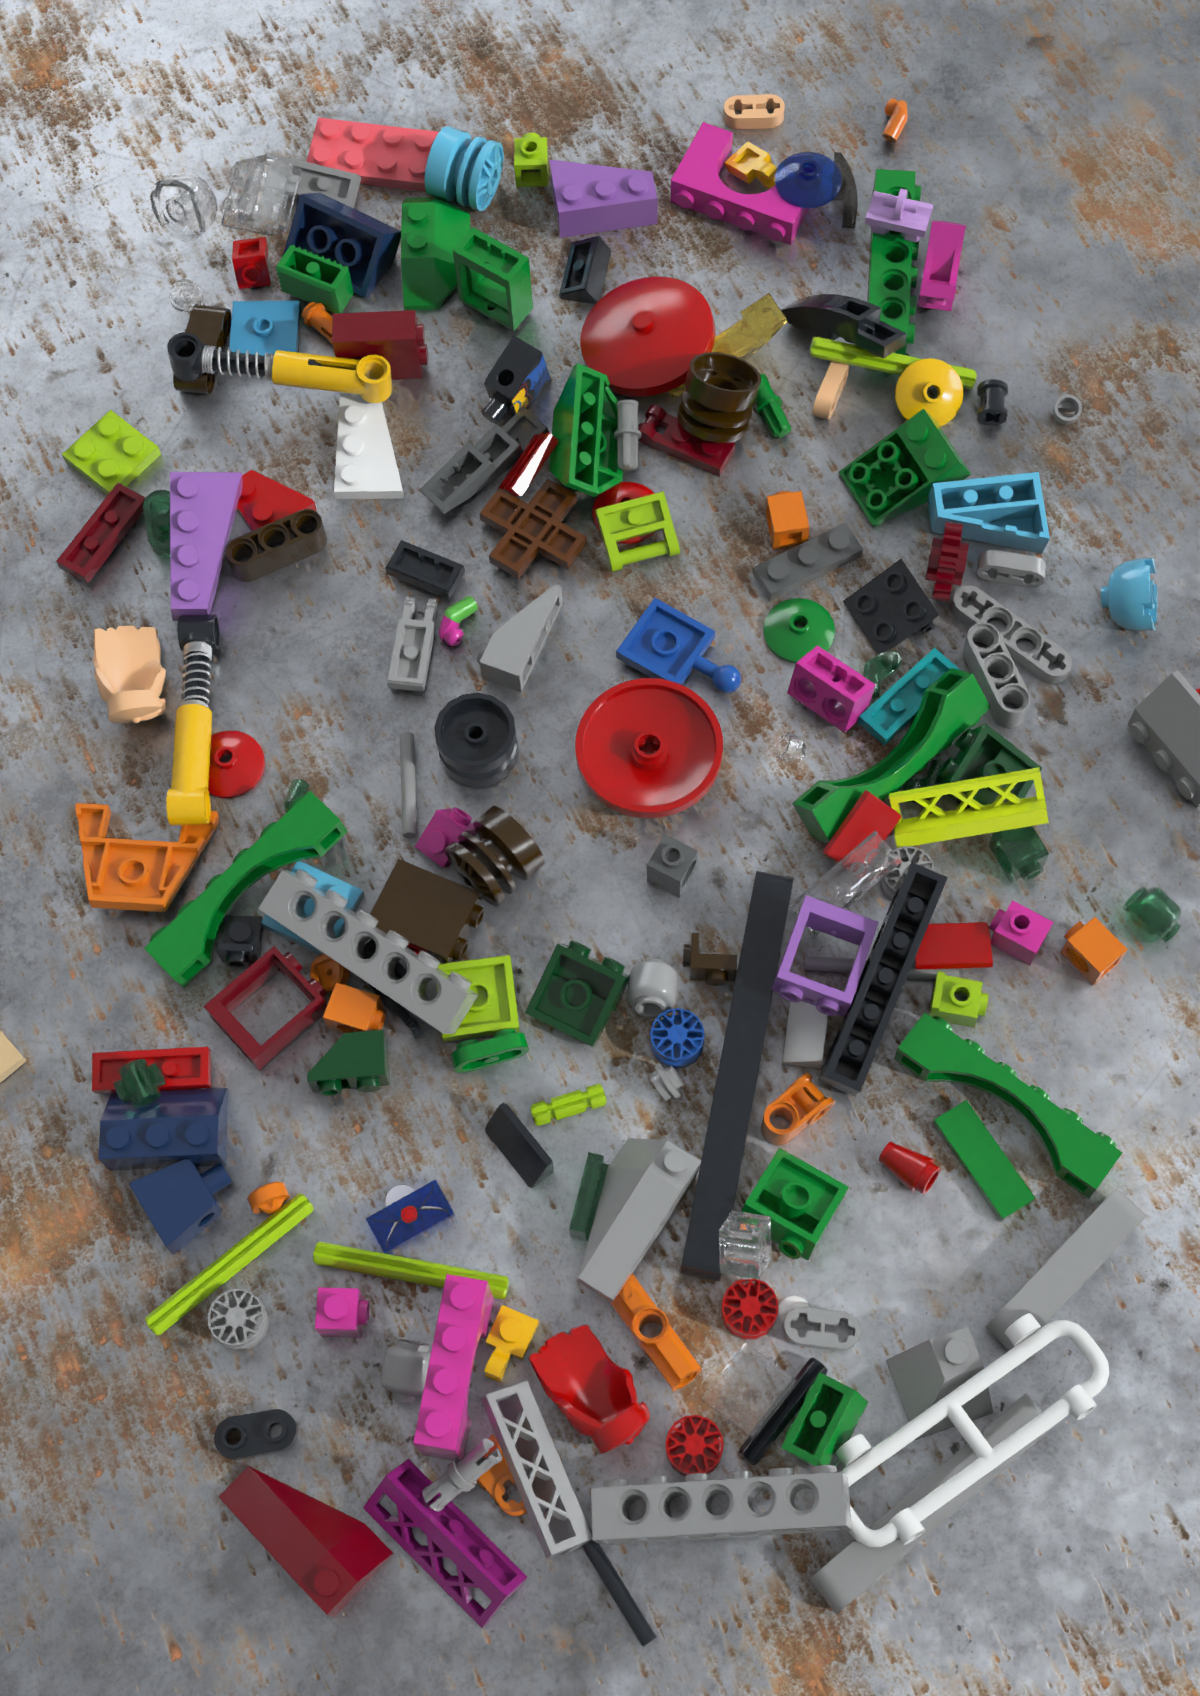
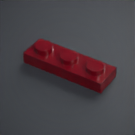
(102, 533)

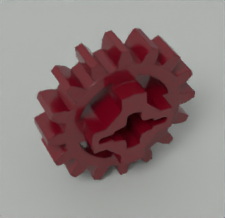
(947, 561)

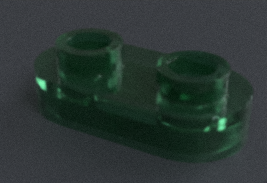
(158, 524)

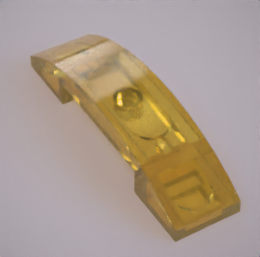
(749, 334)

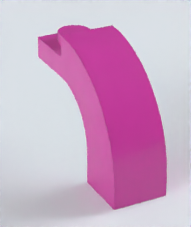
(941, 265)

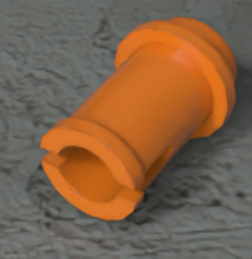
(316, 316)

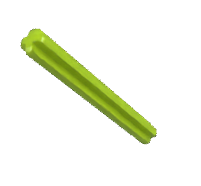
(857, 356)
(228, 1264)
(400, 1267)

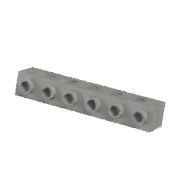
(286, 905)
(827, 1514)

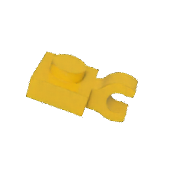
(752, 163)
(510, 1338)

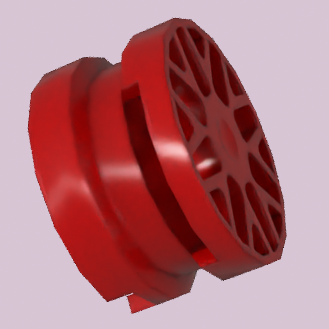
(749, 1309)
(694, 1445)

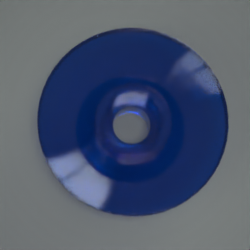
(808, 180)

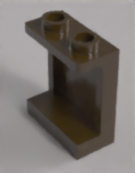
(428, 911)

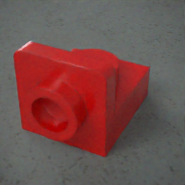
(251, 262)

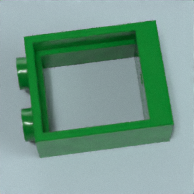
(493, 277)

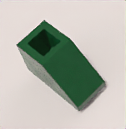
(352, 1062)

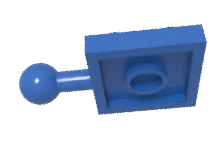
(671, 645)

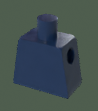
(181, 1200)

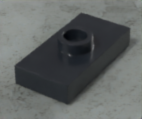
(425, 569)

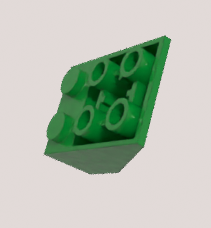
(902, 468)

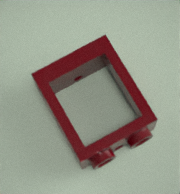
(228, 999)

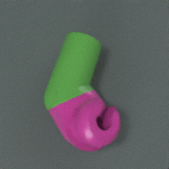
(451, 619)

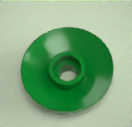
(792, 642)

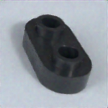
(255, 1434)

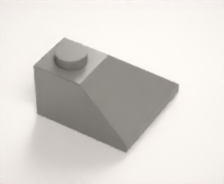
(935, 1370)

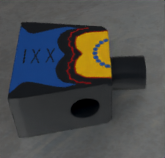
(515, 380)

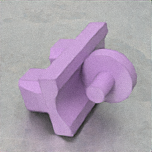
(898, 214)

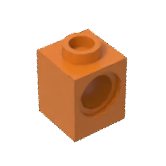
(786, 519)
(1092, 949)
(354, 1010)

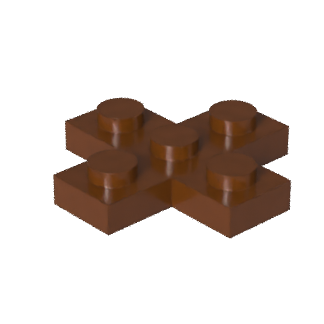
(533, 528)

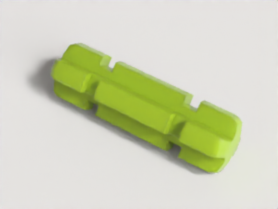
(568, 1104)

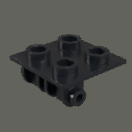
(891, 608)

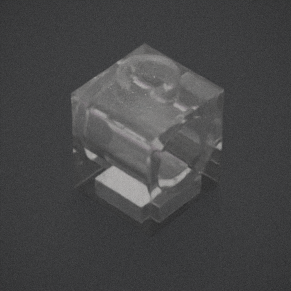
(745, 1245)

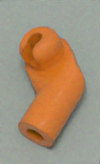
(899, 114)

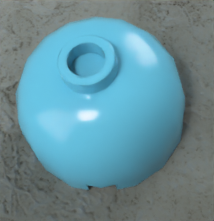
(1132, 595)

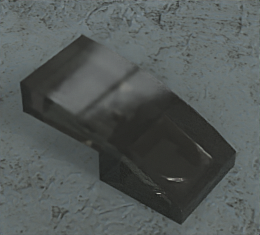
(847, 192)

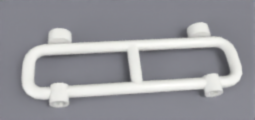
(1028, 1339)

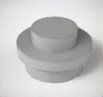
(666, 1081)

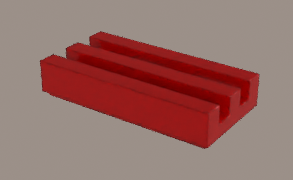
(529, 464)

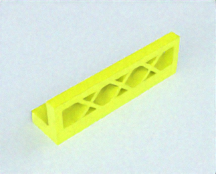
(974, 820)

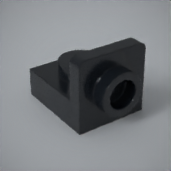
(241, 940)

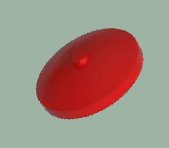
(647, 335)
(649, 748)

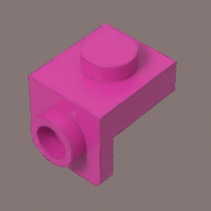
(441, 831)

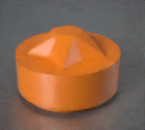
(328, 972)
(268, 1198)

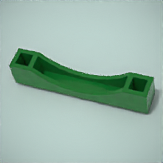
(944, 713)
(189, 940)
(942, 1056)

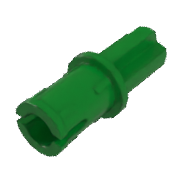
(770, 409)

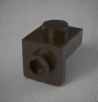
(711, 968)

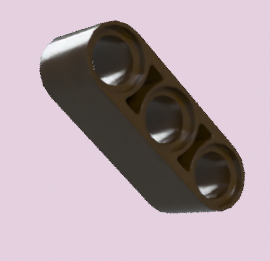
(212, 327)
(285, 531)

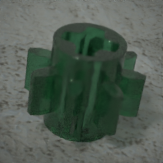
(139, 1083)

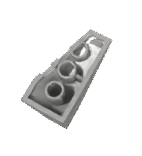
(635, 1204)

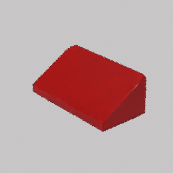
(865, 817)
(955, 946)

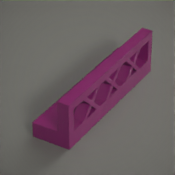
(448, 1535)

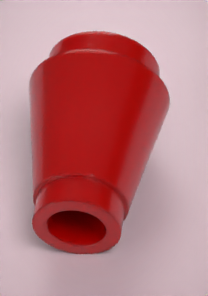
(910, 1167)

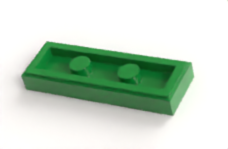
(983, 1160)

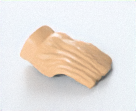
(129, 673)

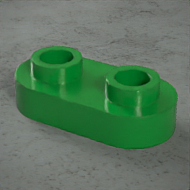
(475, 1055)

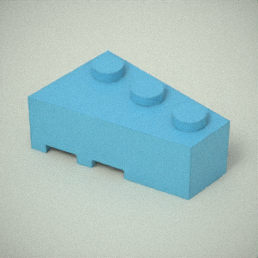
(993, 510)

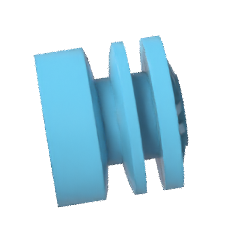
(463, 168)

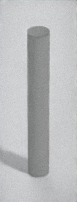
(408, 785)

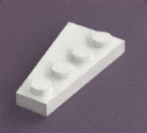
(364, 452)

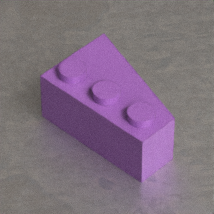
(601, 198)

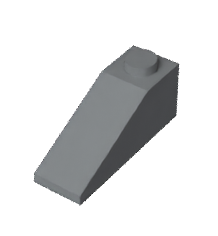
(518, 642)

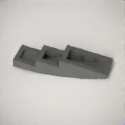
(483, 463)

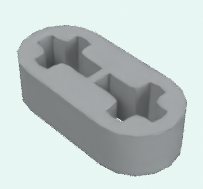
(1011, 568)
(821, 1318)

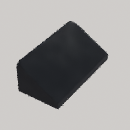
(585, 270)
(519, 1146)

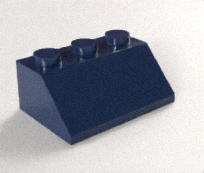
(345, 237)
(165, 1131)

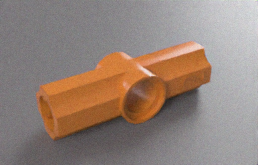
(666, 1349)

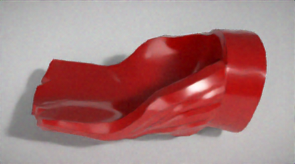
(590, 1388)

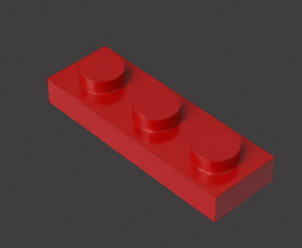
(179, 1066)

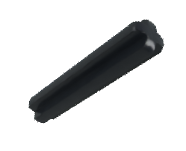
(755, 1449)

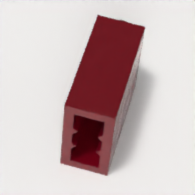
(385, 334)

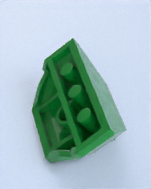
(428, 237)
(585, 430)

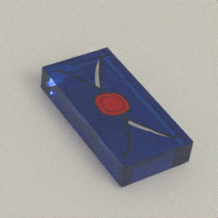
(410, 1217)

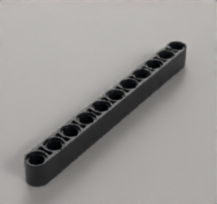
(737, 1074)

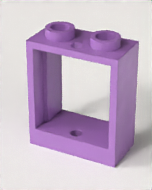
(837, 923)

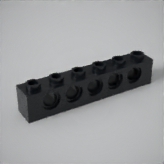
(882, 979)

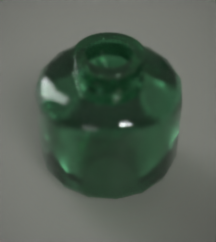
(1152, 914)

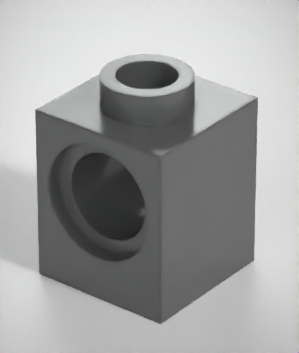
(672, 865)

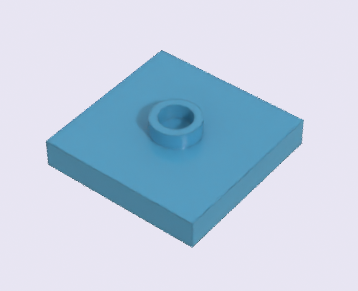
(265, 326)

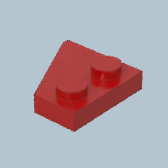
(268, 500)

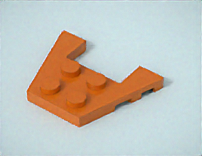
(136, 872)

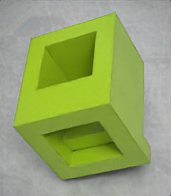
(531, 153)
(949, 1008)

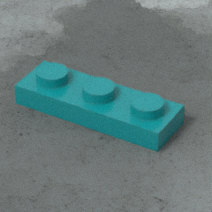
(902, 701)

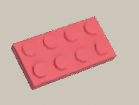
(373, 151)

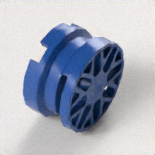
(677, 1038)

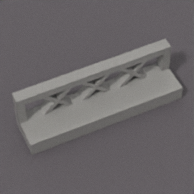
(543, 1468)

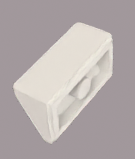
(805, 1036)

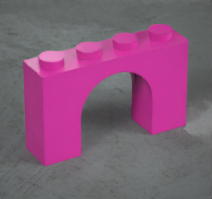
(699, 188)
(443, 1412)

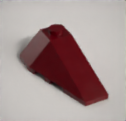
(312, 1541)

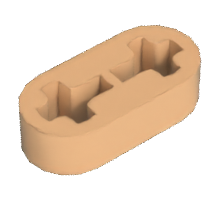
(753, 111)
(830, 390)

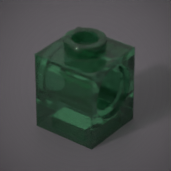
(1019, 853)

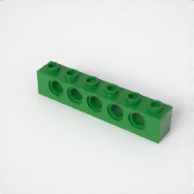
(891, 261)

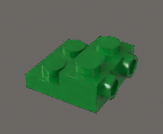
(798, 1201)

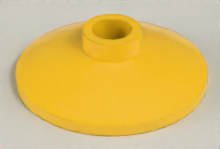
(913, 385)

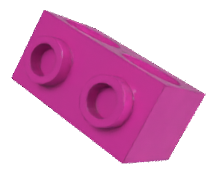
(830, 688)

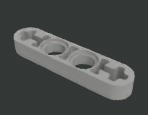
(1015, 630)

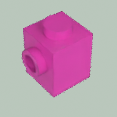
(1019, 932)
(341, 1312)

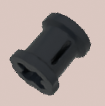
(992, 402)

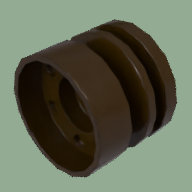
(718, 397)
(500, 851)

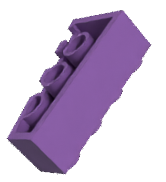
(200, 527)

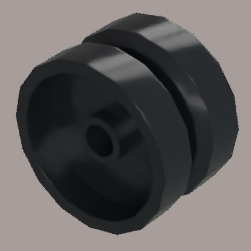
(476, 739)

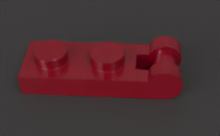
(681, 444)

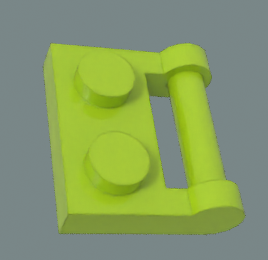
(633, 520)

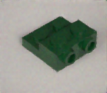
(985, 754)
(578, 992)

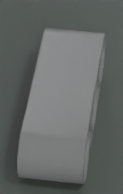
(998, 660)

